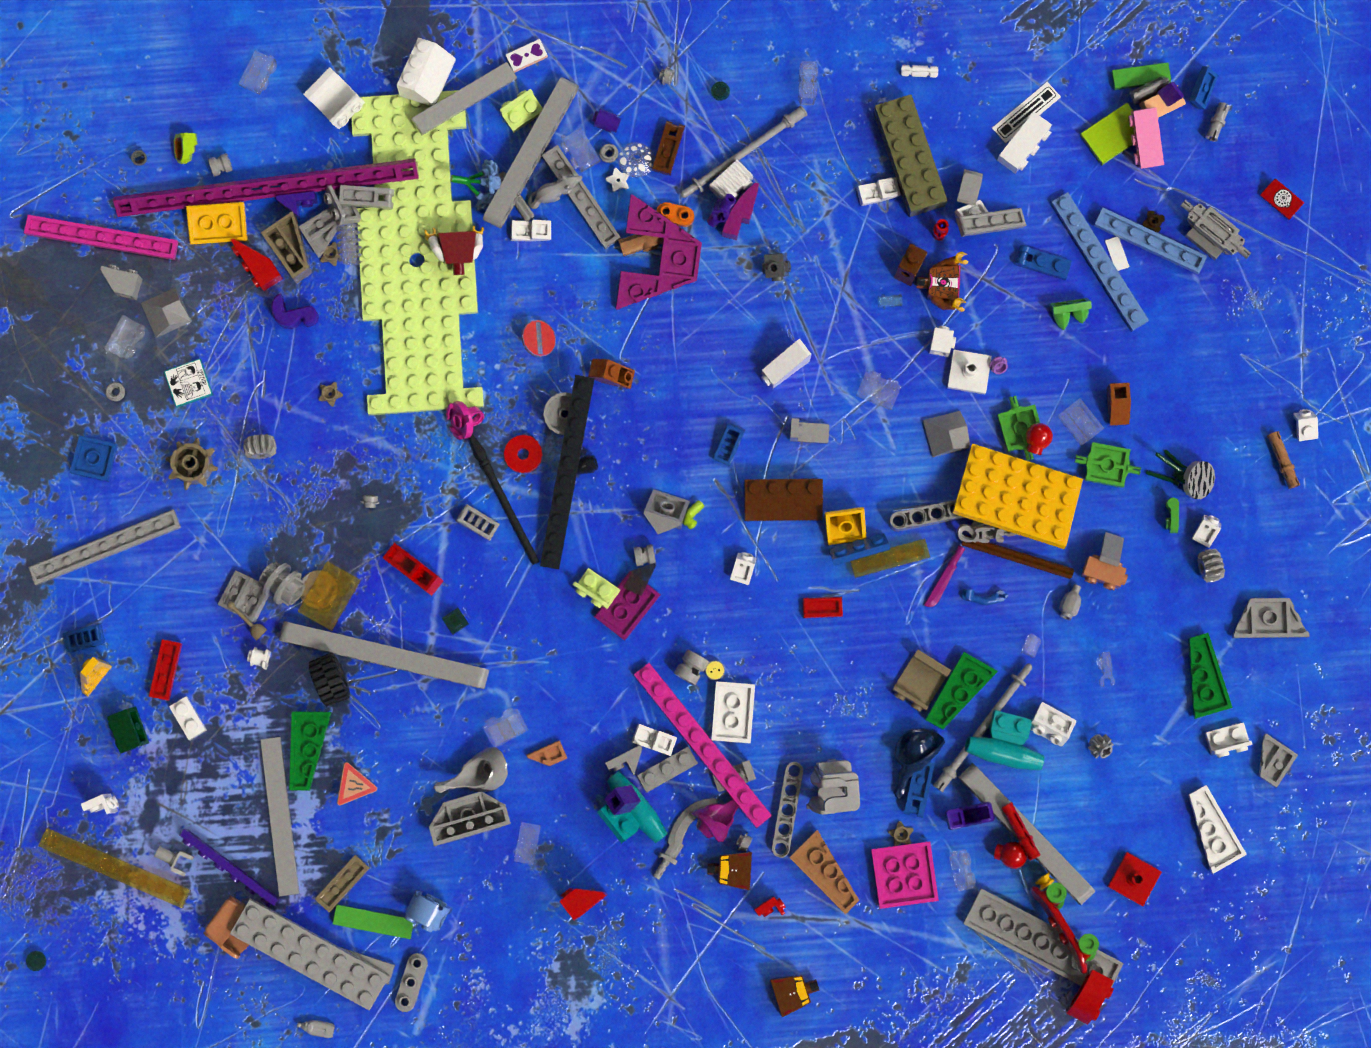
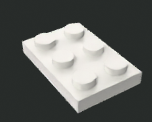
(733, 712)

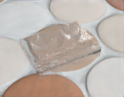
(1080, 422)

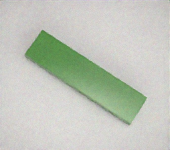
(373, 921)

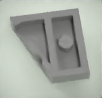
(320, 231)
(1274, 760)

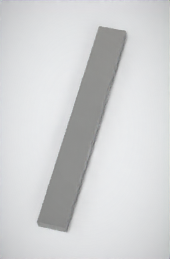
(104, 547)
(280, 816)

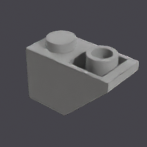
(123, 283)

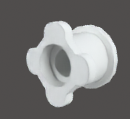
(259, 657)

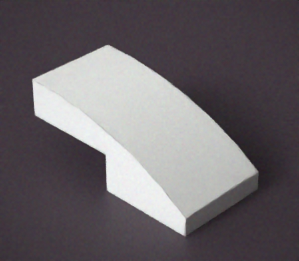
(878, 192)
(531, 230)
(654, 739)

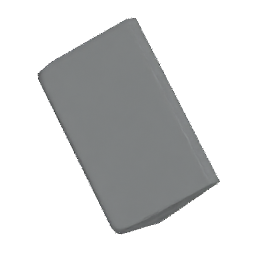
(1148, 90)

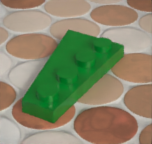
(1207, 682)
(962, 685)
(307, 739)

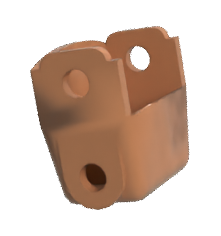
(221, 925)

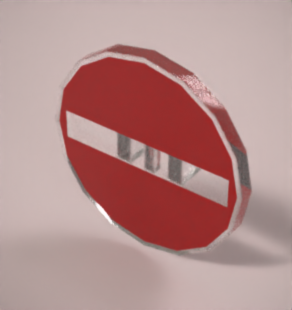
(538, 338)

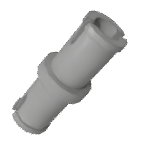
(1217, 122)

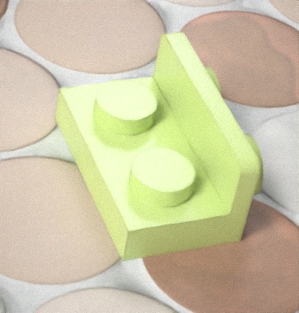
(521, 110)
(597, 588)

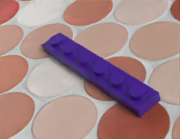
(222, 863)

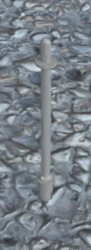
(787, 122)
(950, 771)

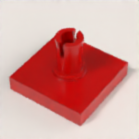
(1134, 879)

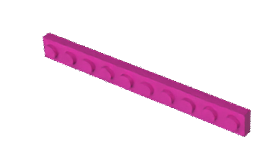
(702, 745)

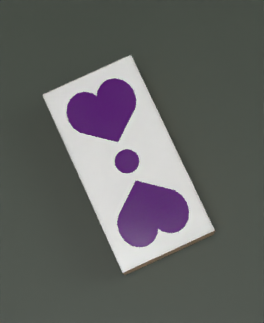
(526, 55)

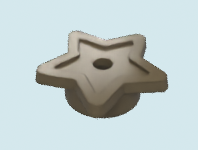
(326, 254)
(325, 393)
(896, 834)

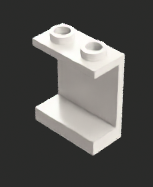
(334, 98)

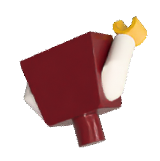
(456, 247)

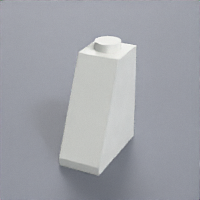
(786, 364)

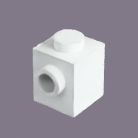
(942, 341)

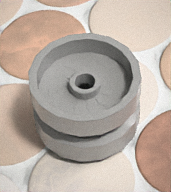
(553, 409)

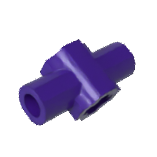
(721, 210)

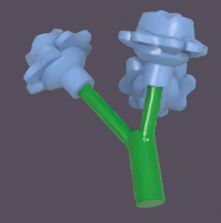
(493, 183)

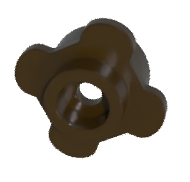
(1153, 226)

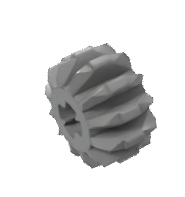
(259, 446)
(1211, 565)

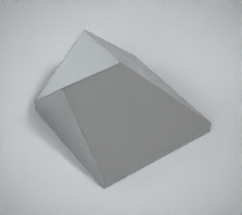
(166, 312)
(947, 433)
(665, 511)

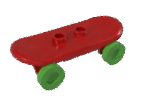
(1052, 901)

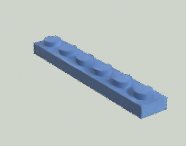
(1150, 241)

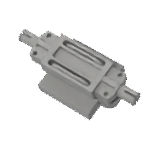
(1213, 232)

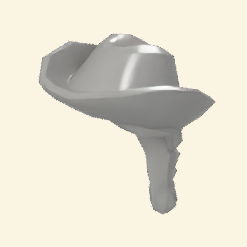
(482, 773)

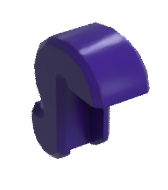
(293, 318)
(969, 815)

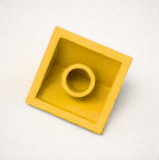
(845, 525)

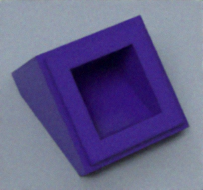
(1170, 93)

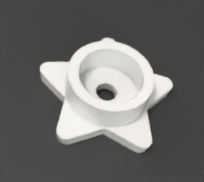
(613, 180)

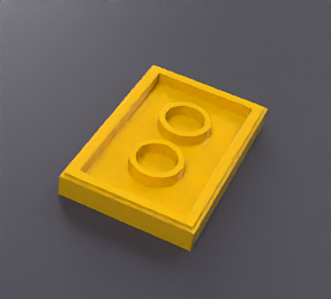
(217, 223)

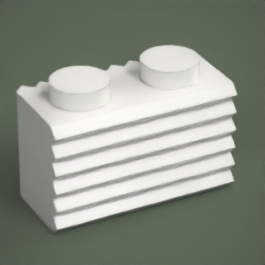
(732, 181)

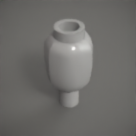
(1070, 603)

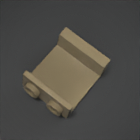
(920, 681)

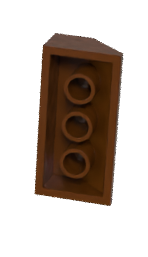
(783, 499)

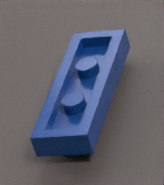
(859, 549)

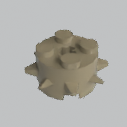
(186, 454)

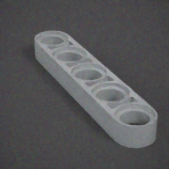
(783, 819)

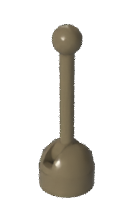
(256, 630)

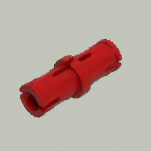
(938, 229)

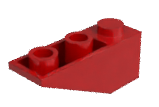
(261, 267)

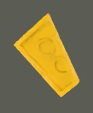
(92, 673)

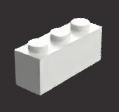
(1025, 143)

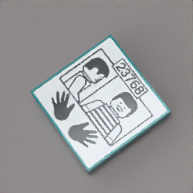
(188, 383)

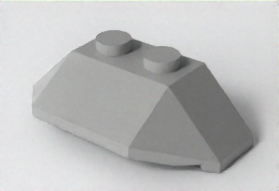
(467, 818)

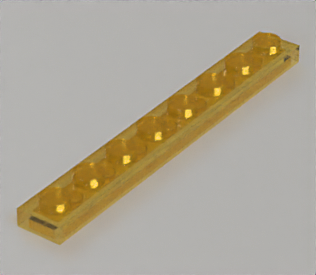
(114, 868)

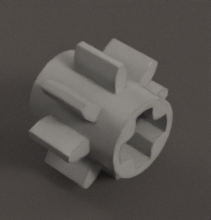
(1100, 746)

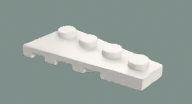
(1215, 832)

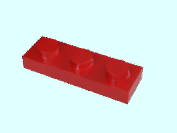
(165, 670)

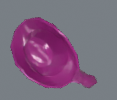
(716, 819)

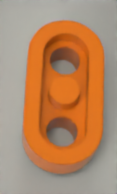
(675, 214)

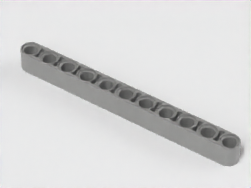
(384, 655)

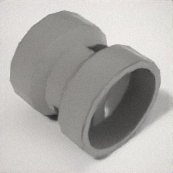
(221, 164)
(644, 555)

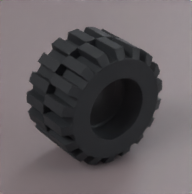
(329, 679)

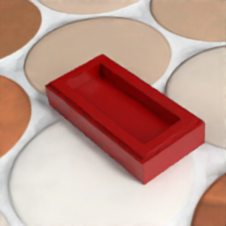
(822, 607)

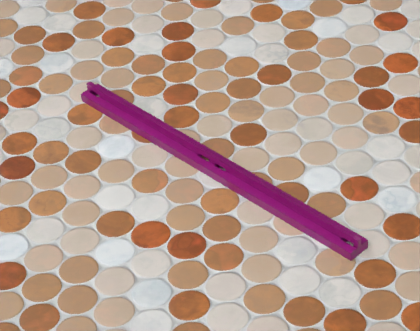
(242, 190)

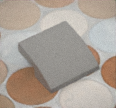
(245, 594)

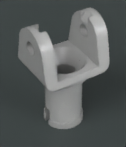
(171, 858)

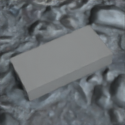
(1111, 549)

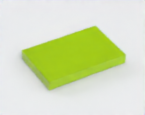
(1110, 135)

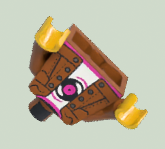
(944, 283)

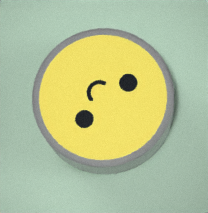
(715, 670)

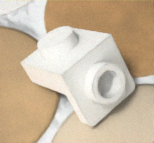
(1306, 425)

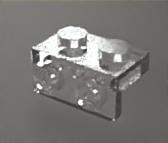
(580, 150)
(125, 337)

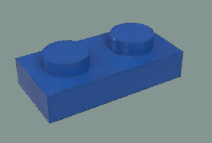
(1203, 87)

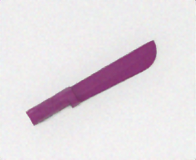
(939, 588)

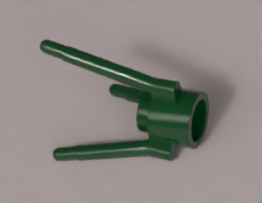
(1178, 473)

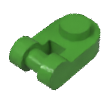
(1172, 522)

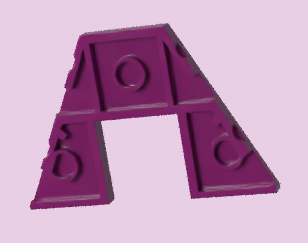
(678, 256)

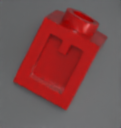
(767, 907)

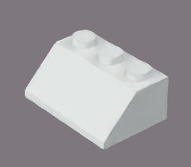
(425, 72)

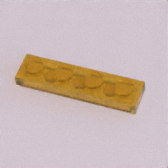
(891, 558)

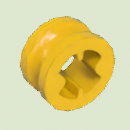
(1044, 881)

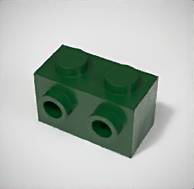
(127, 730)

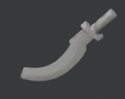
(677, 834)

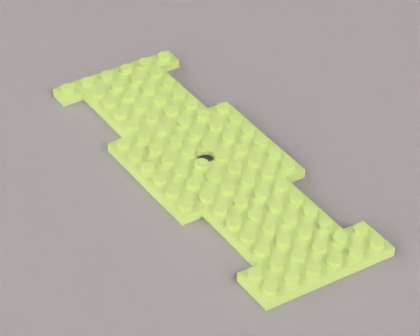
(422, 302)

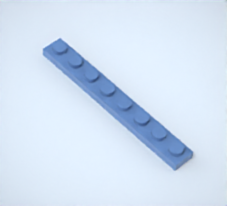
(1099, 261)

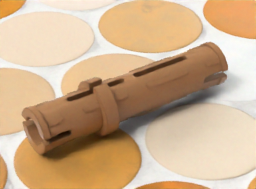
(1282, 457)

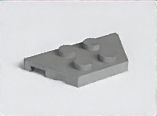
(1270, 620)

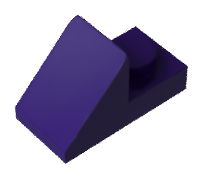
(292, 201)

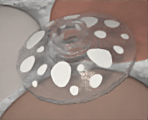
(633, 166)

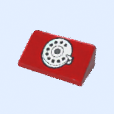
(1282, 199)

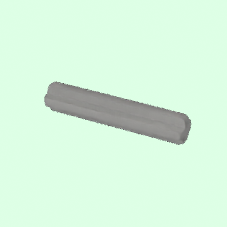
(521, 205)

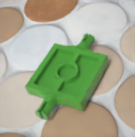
(1015, 425)
(1107, 465)

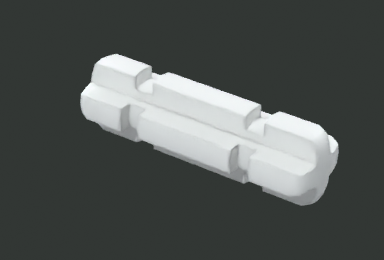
(919, 71)

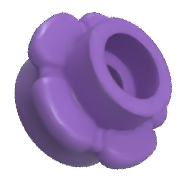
(998, 365)

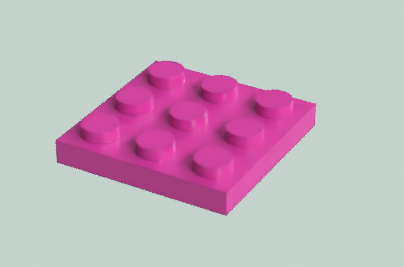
(904, 875)

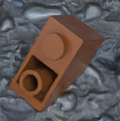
(611, 373)
(1119, 403)

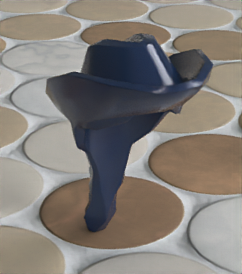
(914, 752)

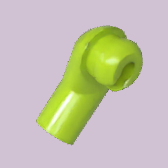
(690, 514)

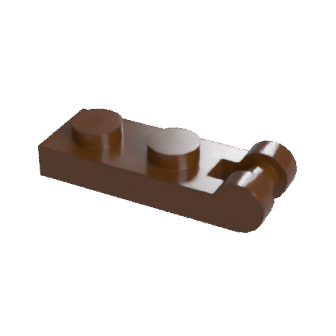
(668, 148)

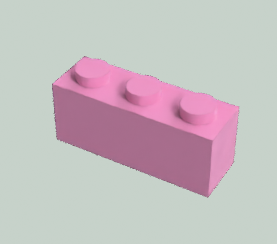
(1146, 137)

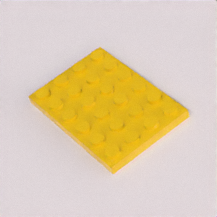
(1018, 496)

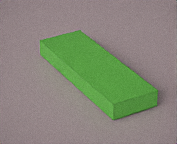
(1139, 75)

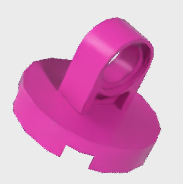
(462, 419)

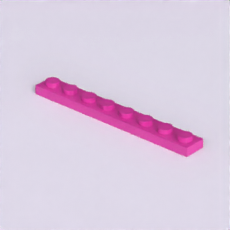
(101, 237)

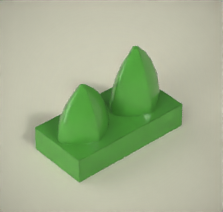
(1062, 310)

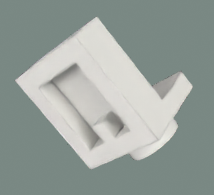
(1207, 530)
(743, 568)

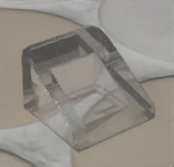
(1031, 645)

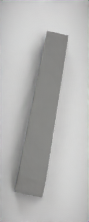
(530, 152)
(1050, 858)

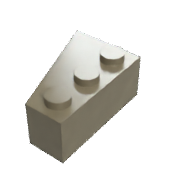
(289, 247)

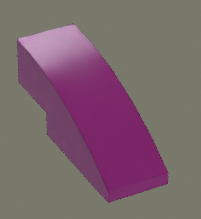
(740, 213)

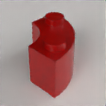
(1090, 997)

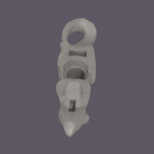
(552, 191)
(982, 533)

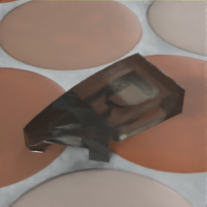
(639, 579)

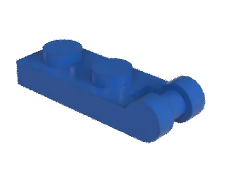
(1043, 262)
(919, 790)

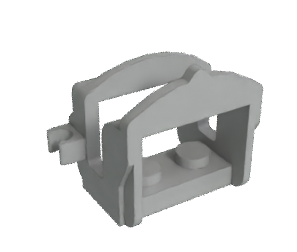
(836, 786)

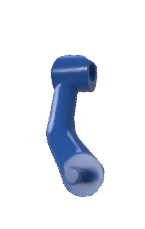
(997, 597)

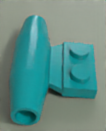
(1006, 742)
(641, 817)

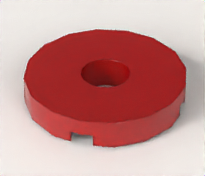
(523, 465)

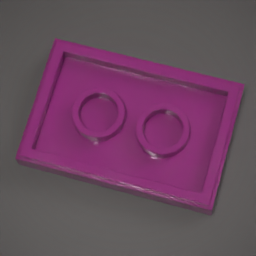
(627, 609)

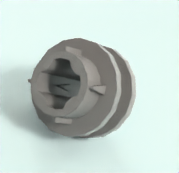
(284, 585)

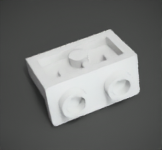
(1052, 724)
(1228, 739)
(101, 802)

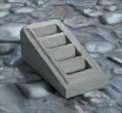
(460, 519)

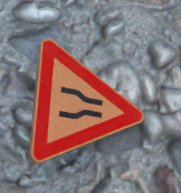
(353, 785)

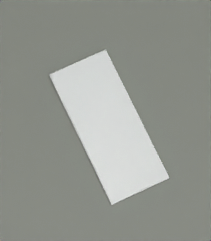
(1117, 253)

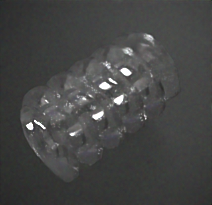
(347, 244)

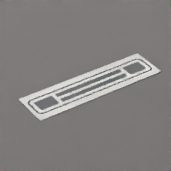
(1037, 102)

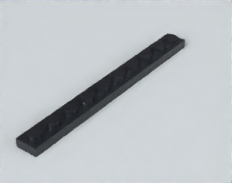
(567, 472)

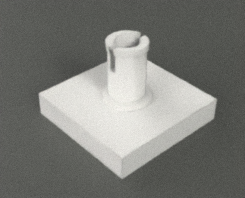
(969, 372)

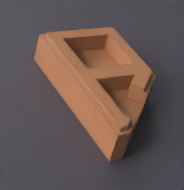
(549, 754)

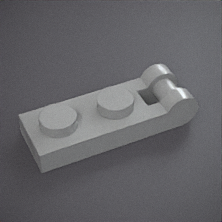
(366, 197)

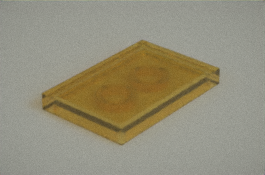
(329, 596)

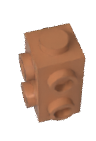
(1104, 573)

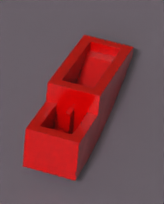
(413, 569)

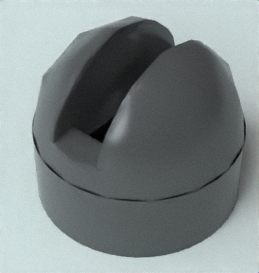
(136, 154)

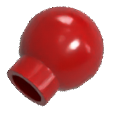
(1038, 438)
(1011, 855)

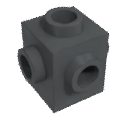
(773, 260)

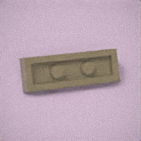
(342, 883)

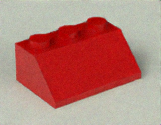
(580, 901)

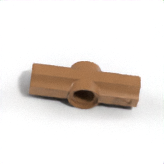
(638, 243)

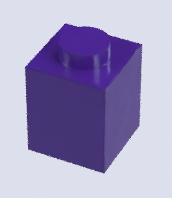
(622, 800)

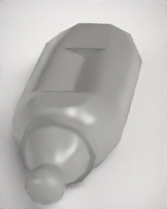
(318, 1028)

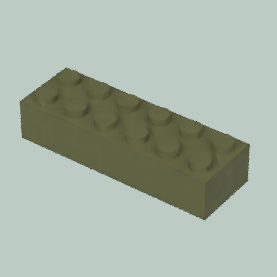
(910, 155)

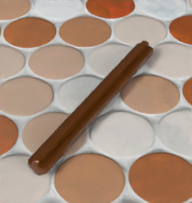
(1021, 558)

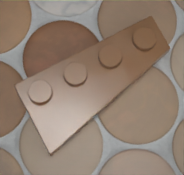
(820, 866)

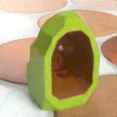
(185, 146)

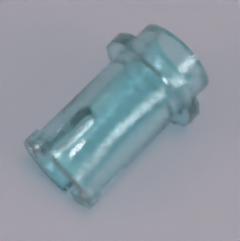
(889, 301)

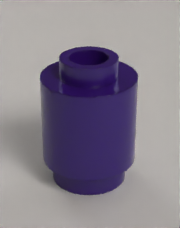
(606, 120)

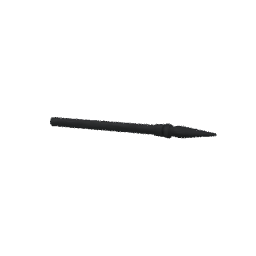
(480, 454)

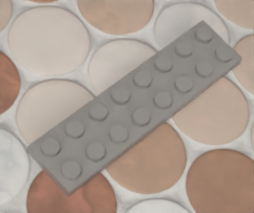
(1032, 938)
(309, 954)

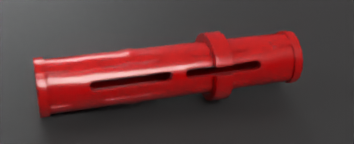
(1020, 830)

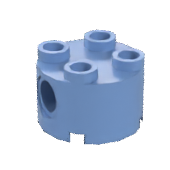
(427, 911)

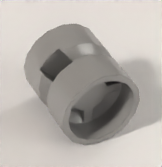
(691, 667)

